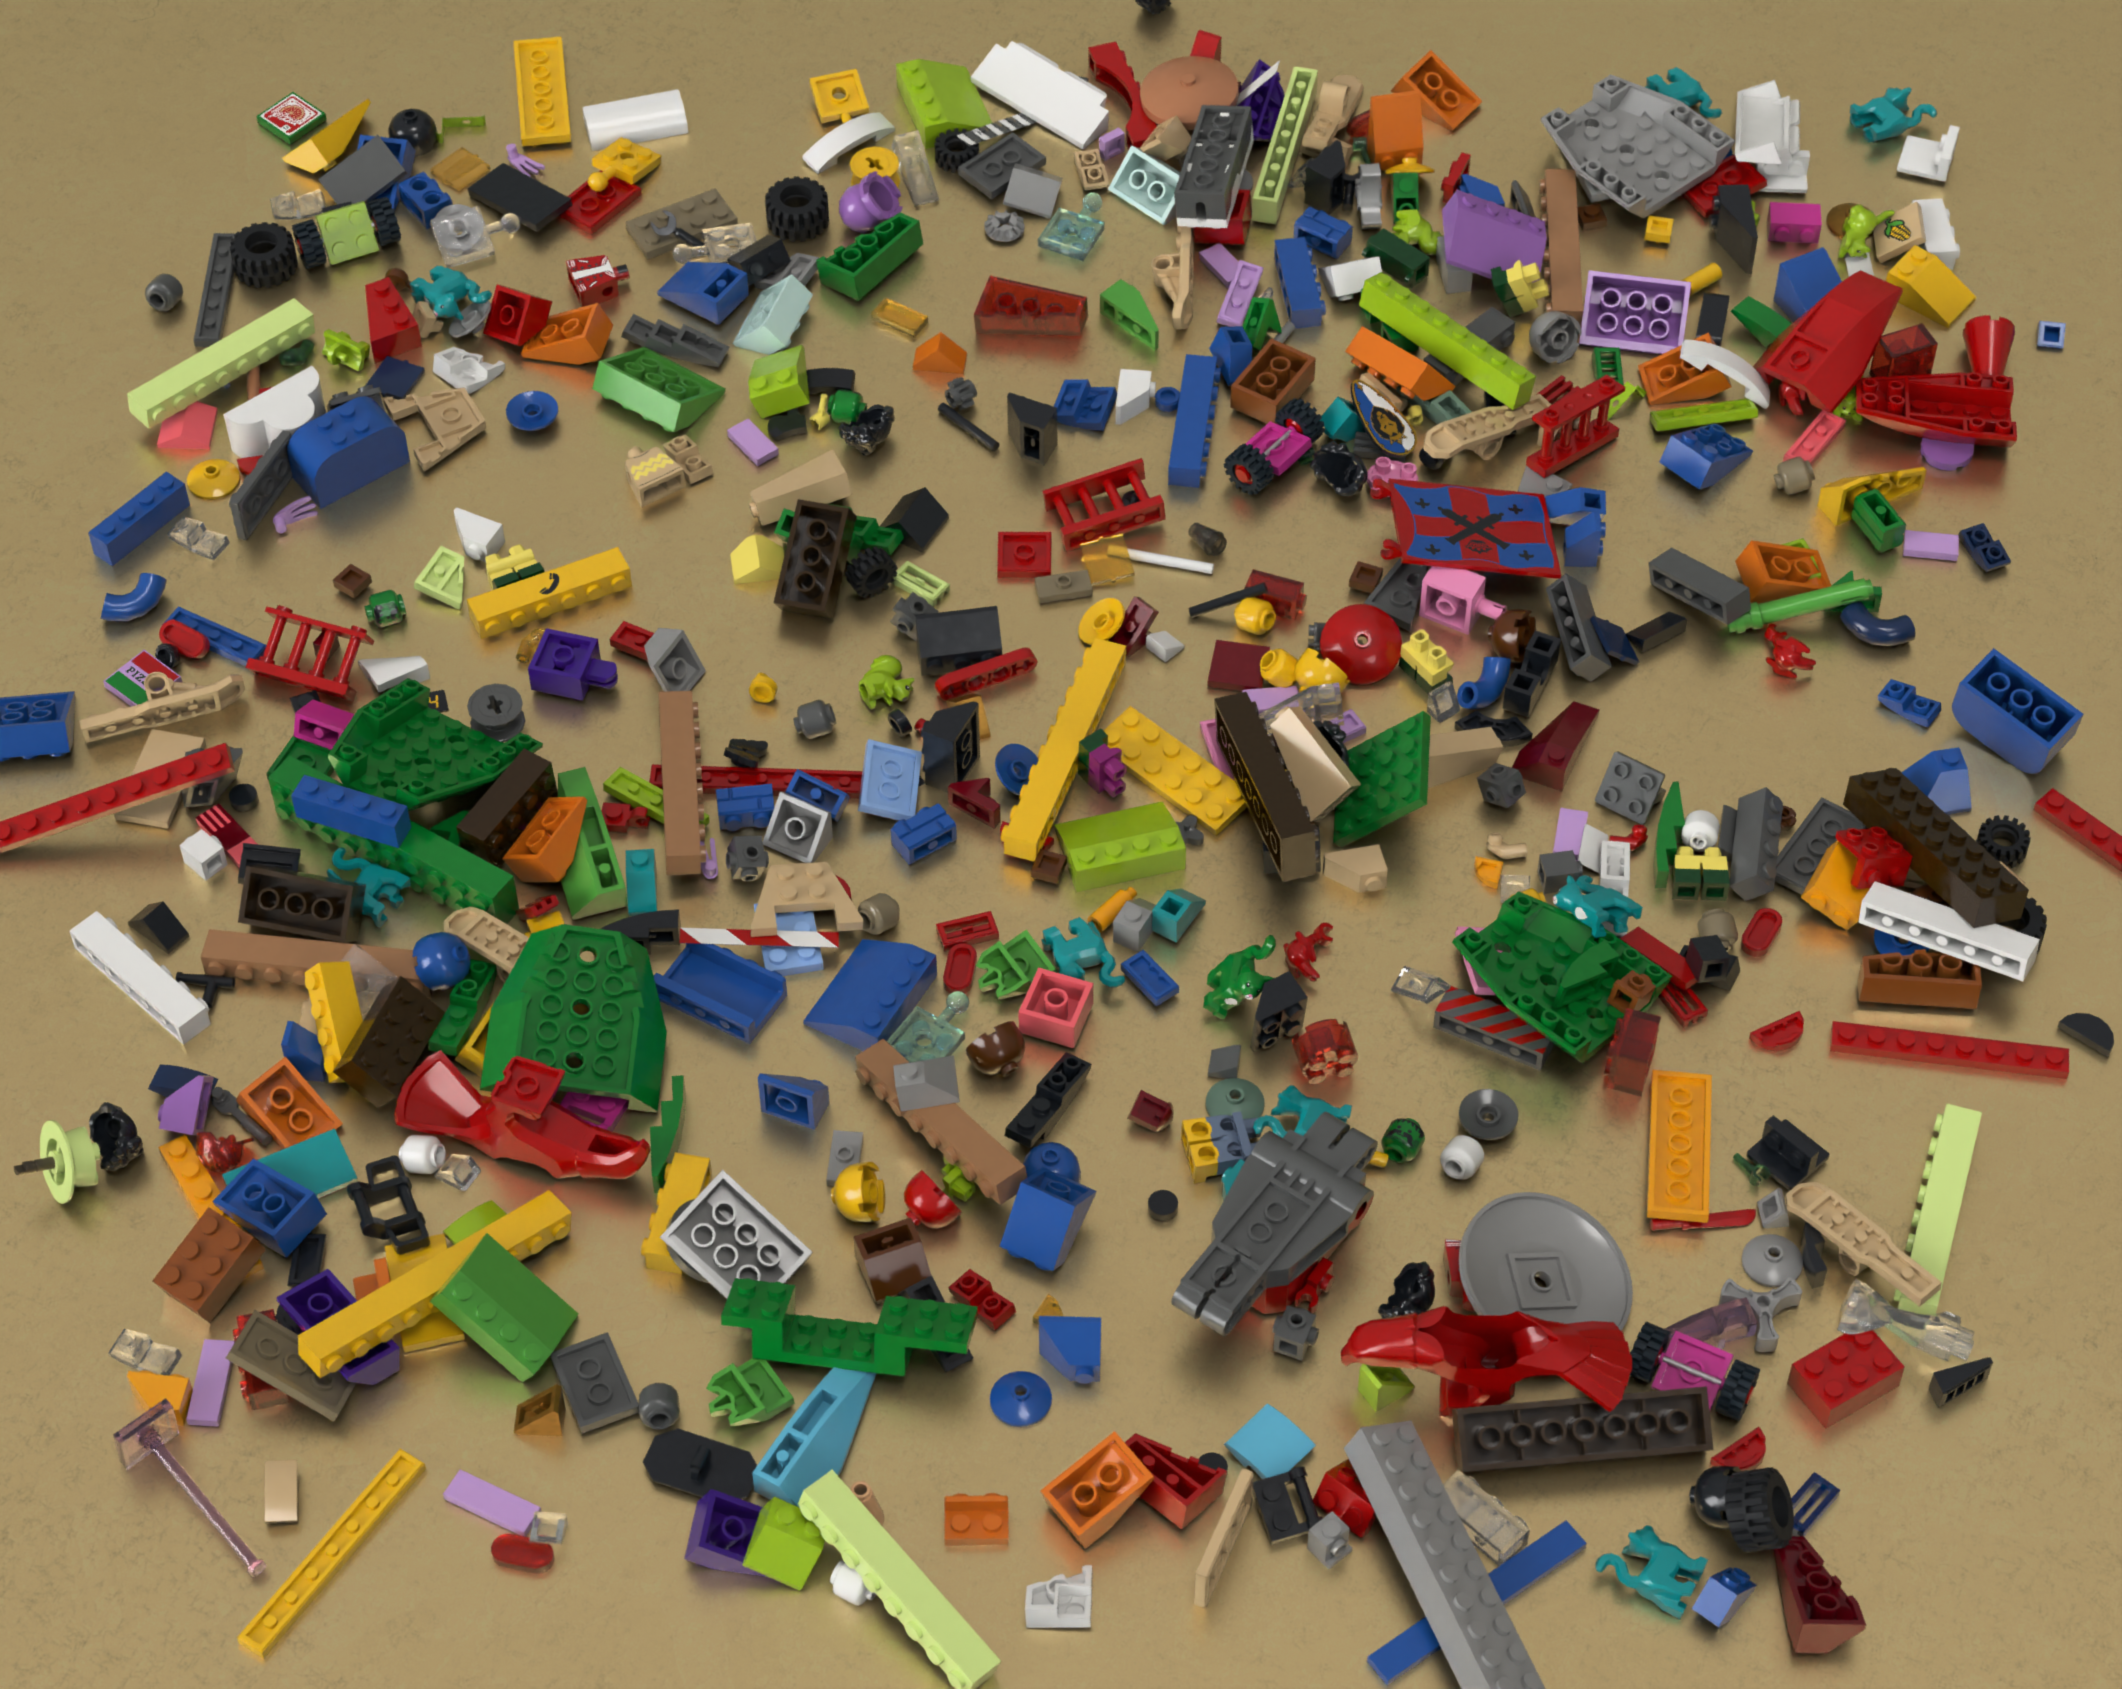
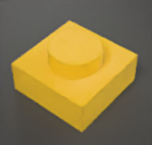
(1659, 229)

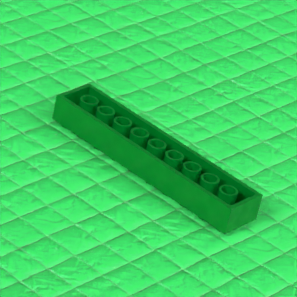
(431, 862)

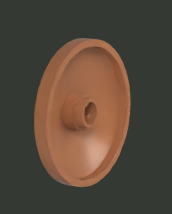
(1184, 86)

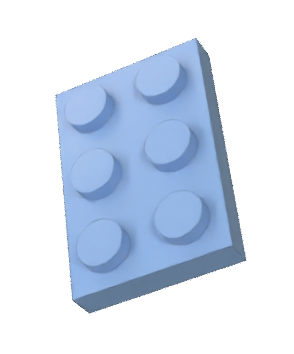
(889, 780)
(792, 959)

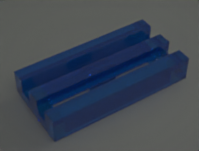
(1820, 1509)

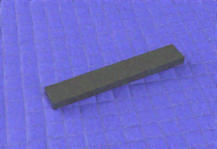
(215, 292)

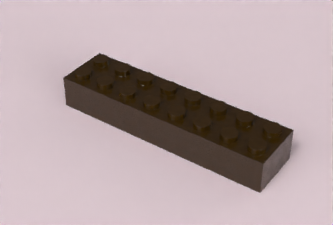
(1266, 786)
(1940, 848)
(1581, 1430)

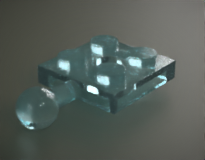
(1064, 222)
(924, 1025)

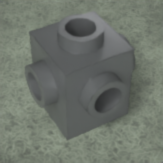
(905, 613)
(1501, 785)
(746, 857)
(1294, 1332)

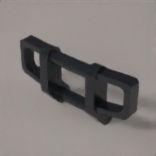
(372, 1193)

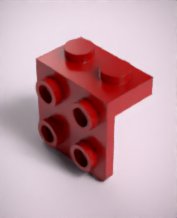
(1878, 857)
(1345, 1496)

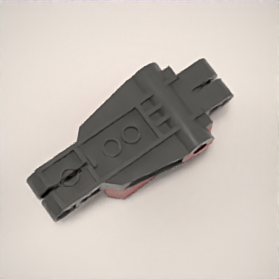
(1278, 1222)

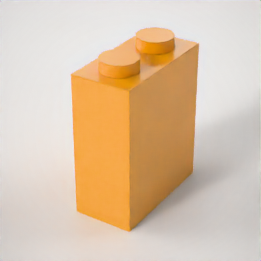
(1832, 889)

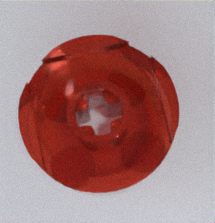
(1325, 1050)

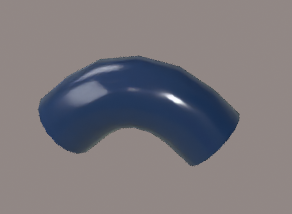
(1877, 630)

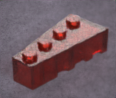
(1028, 310)

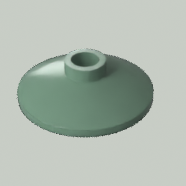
(1249, 1100)

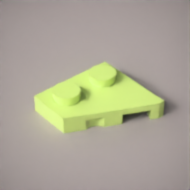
(443, 577)

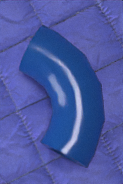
(136, 603)
(1488, 686)

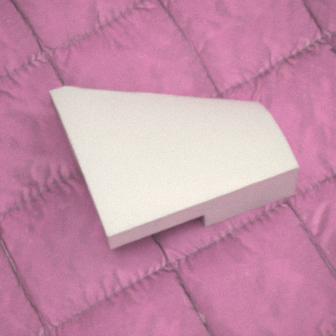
(465, 369)
(392, 671)
(1060, 1601)

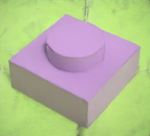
(1111, 144)

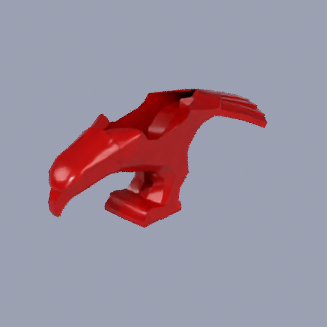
(515, 1120)
(1488, 1354)

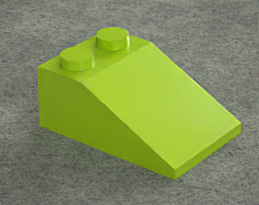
(779, 382)

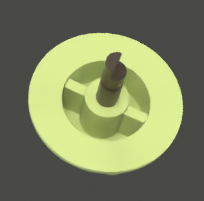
(66, 1160)

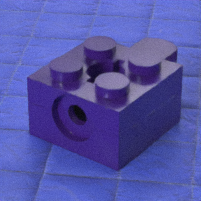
(577, 657)

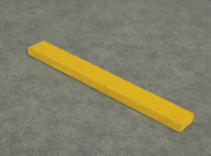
(331, 1553)

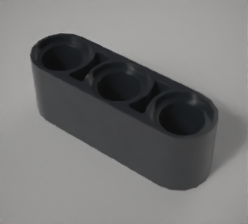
(1713, 316)

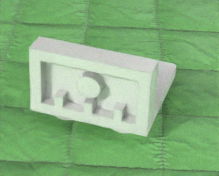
(1929, 157)

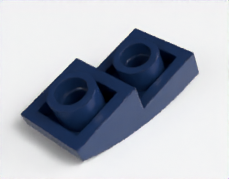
(1982, 547)
(171, 1078)

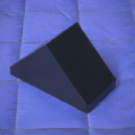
(159, 926)

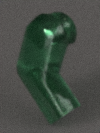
(297, 356)

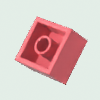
(1056, 1007)

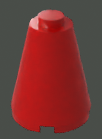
(1988, 344)

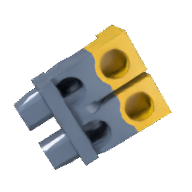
(1216, 1143)

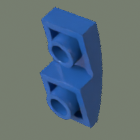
(1904, 701)

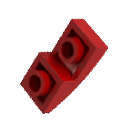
(977, 1291)

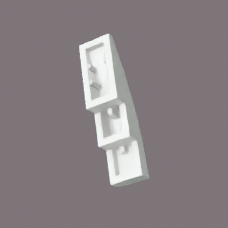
(1615, 871)

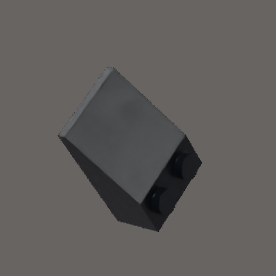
(1735, 224)

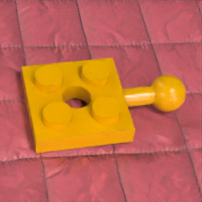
(835, 109)
(624, 161)

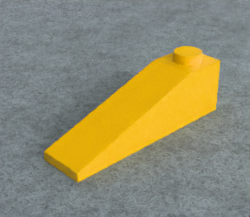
(328, 143)
(1838, 497)

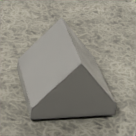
(1773, 1210)

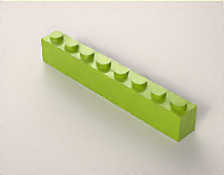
(1447, 340)

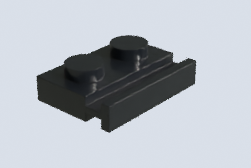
(268, 855)

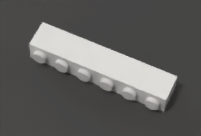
(1947, 931)
(141, 977)

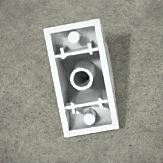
(280, 408)

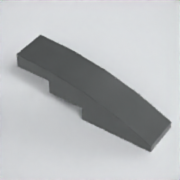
(674, 342)

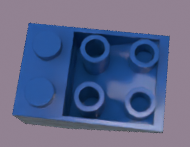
(707, 289)
(1704, 455)

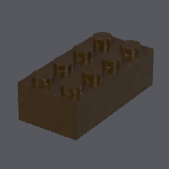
(815, 559)
(507, 807)
(301, 903)
(389, 1042)

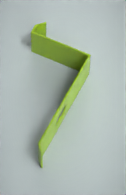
(458, 122)
(1623, 397)

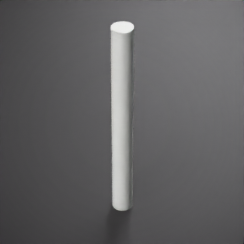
(1171, 561)

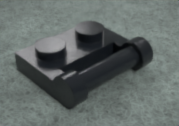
(1276, 1507)

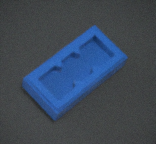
(1149, 978)

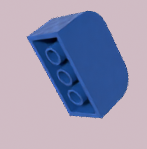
(346, 450)
(2014, 713)

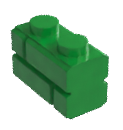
(1878, 520)

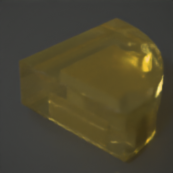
(1049, 1307)

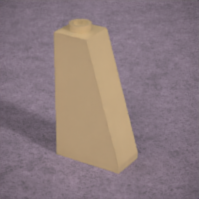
(815, 481)
(1461, 754)
(1312, 763)

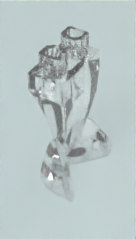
(1932, 1333)

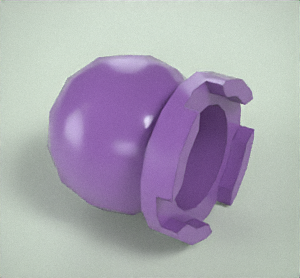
(869, 203)

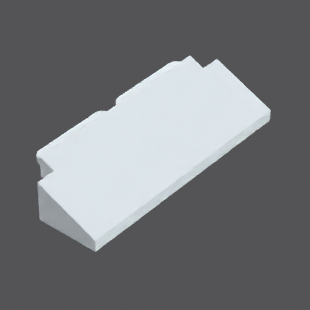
(1044, 92)
(1766, 125)

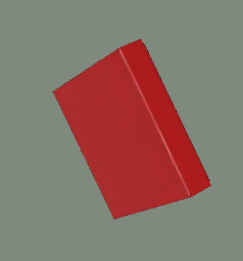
(1024, 554)

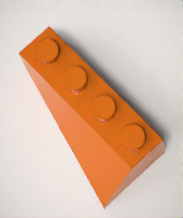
(1396, 366)

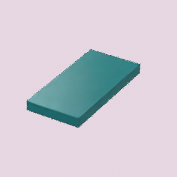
(314, 1163)

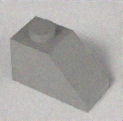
(1133, 924)

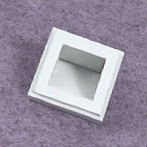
(1163, 645)

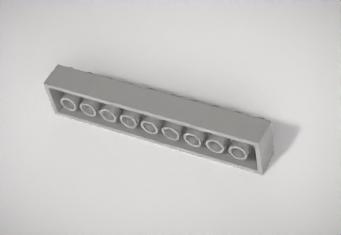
(1440, 1559)

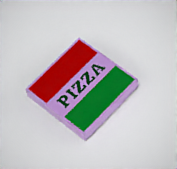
(129, 679)

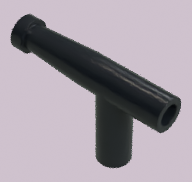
(211, 982)

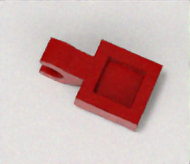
(621, 816)
(1318, 1281)

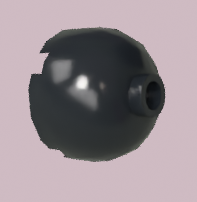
(415, 127)
(1710, 1495)

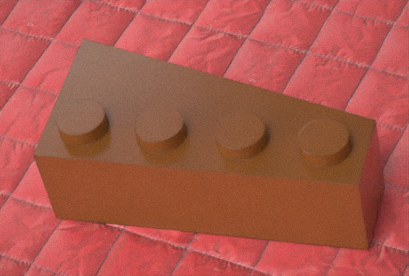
(1919, 980)

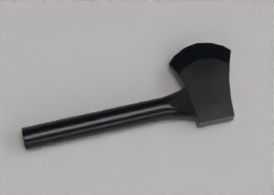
(786, 426)

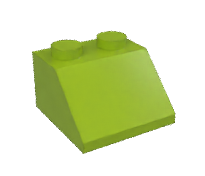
(784, 1544)

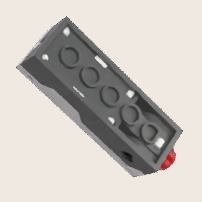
(1214, 166)

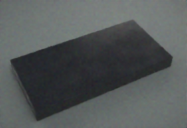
(519, 194)

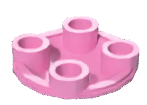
(1386, 468)

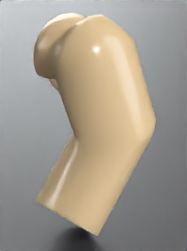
(1504, 850)

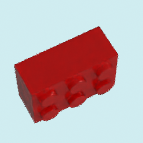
(1845, 1376)

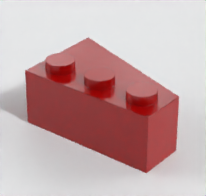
(390, 321)
(1180, 1484)

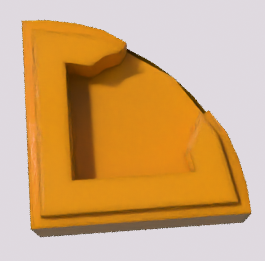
(1488, 871)

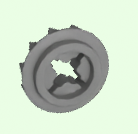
(1005, 232)

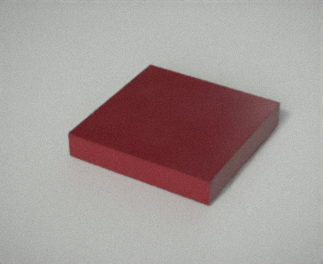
(1236, 666)

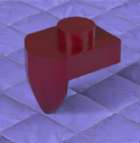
(1151, 1112)

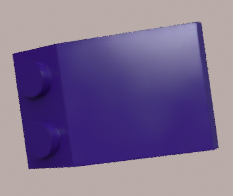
(722, 1532)

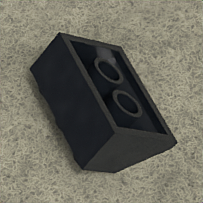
(957, 639)
(951, 745)

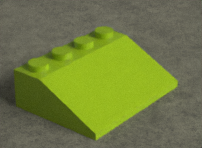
(940, 98)
(1121, 846)

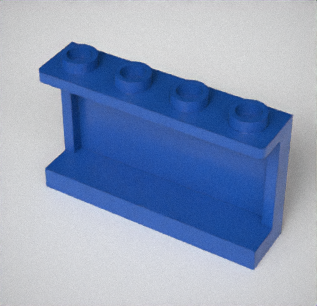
(722, 990)

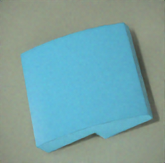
(1269, 1443)

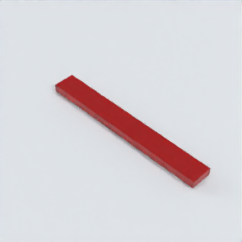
(729, 777)

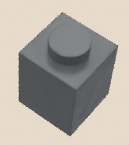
(1555, 868)

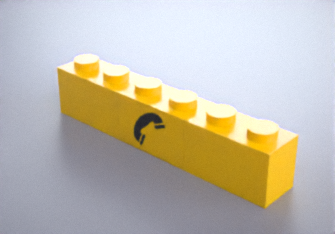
(549, 592)

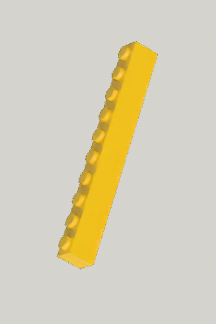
(1059, 758)
(408, 1297)

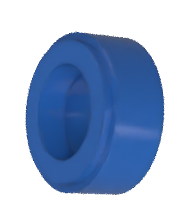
(1167, 399)

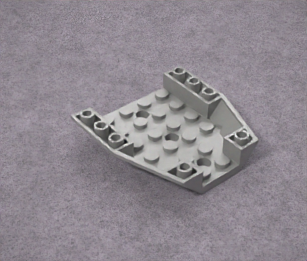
(1656, 130)

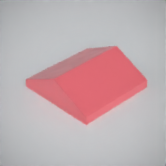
(189, 428)

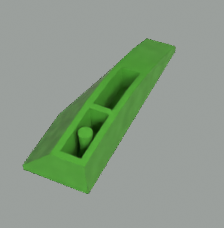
(594, 877)

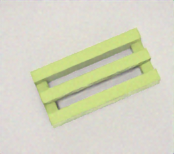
(918, 585)

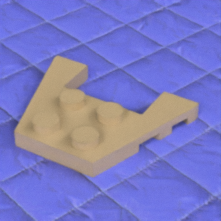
(449, 417)
(802, 889)

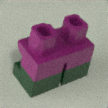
(1101, 765)

